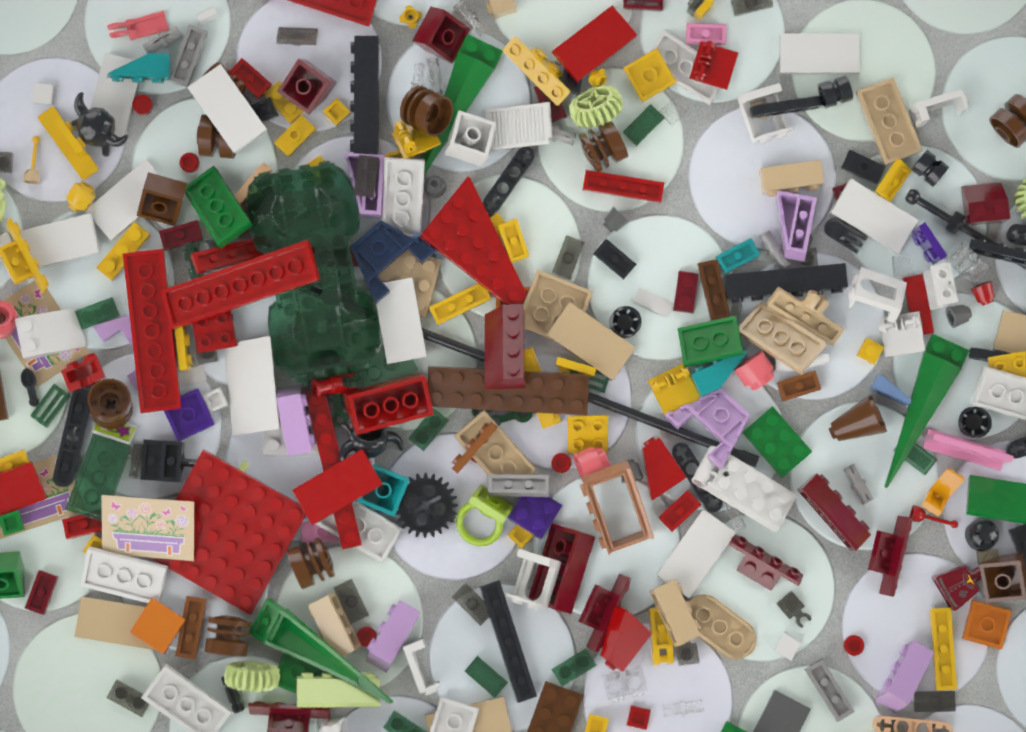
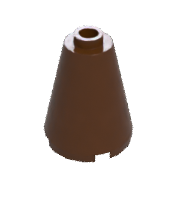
(859, 421)

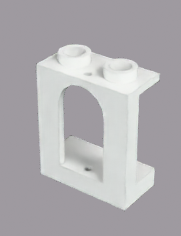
(770, 93)
(920, 109)
(939, 292)
(892, 305)
(520, 590)
(415, 667)

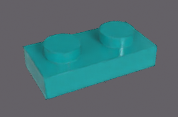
(737, 256)

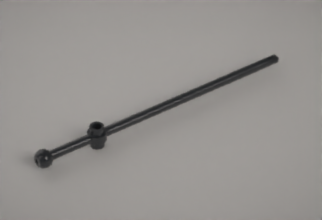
(954, 222)

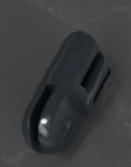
(839, 231)

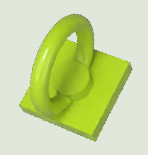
(489, 506)

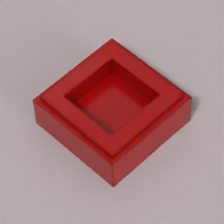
(638, 717)

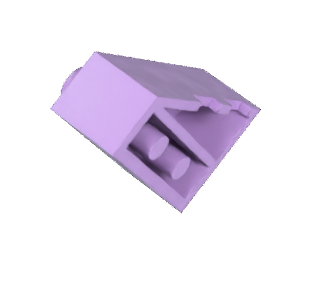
(368, 206)
(795, 223)
(295, 420)
(392, 635)
(904, 676)

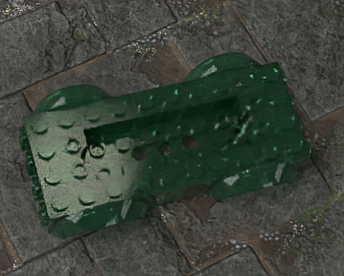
(342, 324)

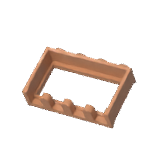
(606, 474)

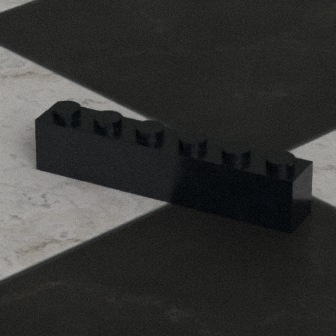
(365, 95)
(792, 280)

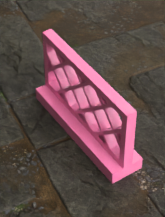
(965, 450)

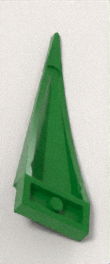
(470, 73)
(935, 375)
(287, 633)

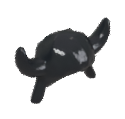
(96, 126)
(371, 442)

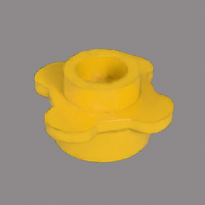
(409, 10)
(597, 77)

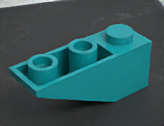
(148, 67)
(713, 377)

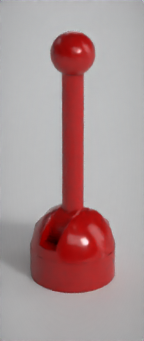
(918, 514)

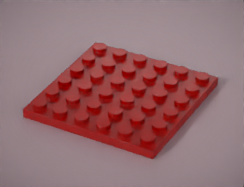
(238, 531)

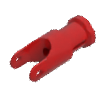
(331, 385)

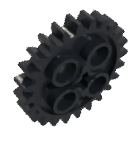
(434, 521)

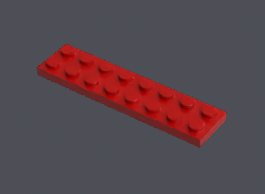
(240, 285)
(151, 331)

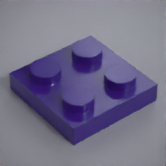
(925, 238)
(192, 418)
(535, 514)

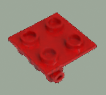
(713, 65)
(215, 333)

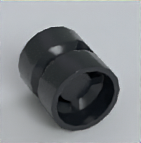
(837, 91)
(930, 168)

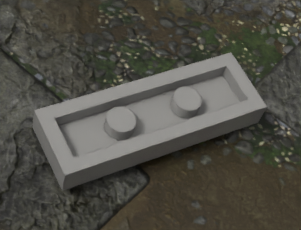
(188, 56)
(518, 485)
(829, 690)

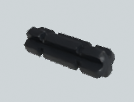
(233, 697)

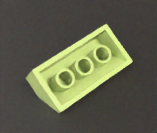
(333, 691)

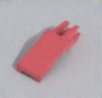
(140, 27)

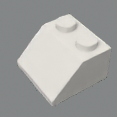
(470, 138)

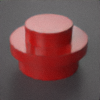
(189, 162)

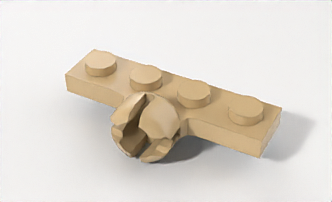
(807, 313)

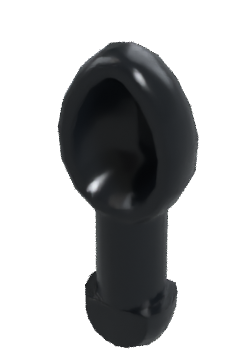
(28, 380)

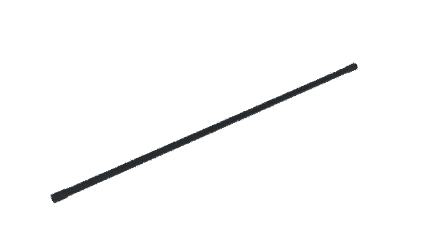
(746, 457)

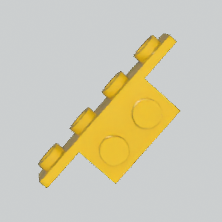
(538, 69)
(67, 142)
(19, 261)

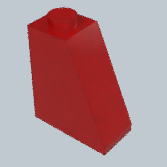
(660, 468)
(623, 639)

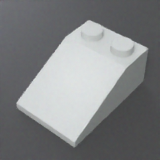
(49, 333)

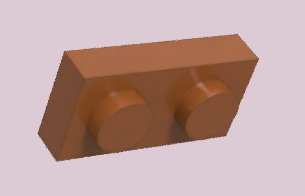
(798, 386)

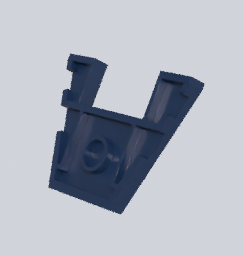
(379, 249)

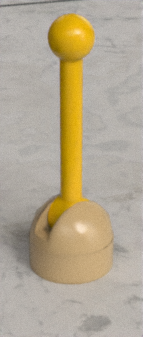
(32, 175)

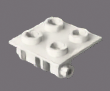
(903, 336)

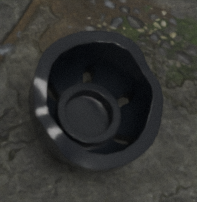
(625, 321)
(974, 422)
(987, 533)

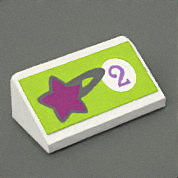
(124, 434)

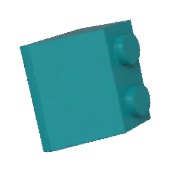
(389, 495)

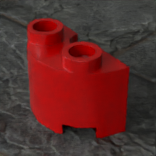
(83, 374)

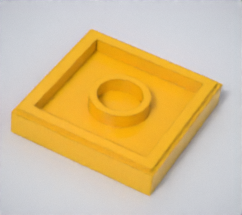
(649, 75)

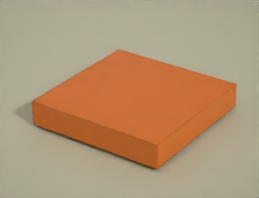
(986, 624)
(158, 625)

